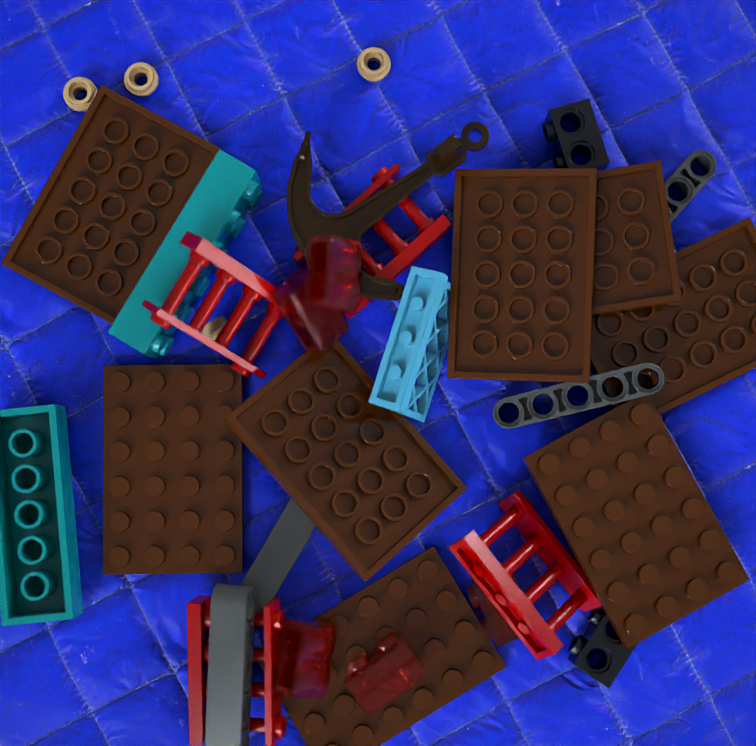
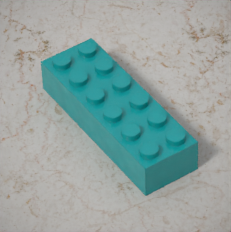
(213, 213)
(37, 518)

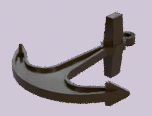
(308, 220)

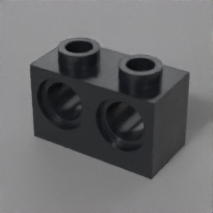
(584, 140)
(595, 636)

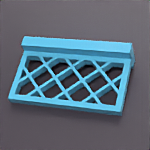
(405, 354)

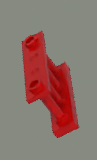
(404, 252)
(227, 273)
(502, 591)
(198, 650)

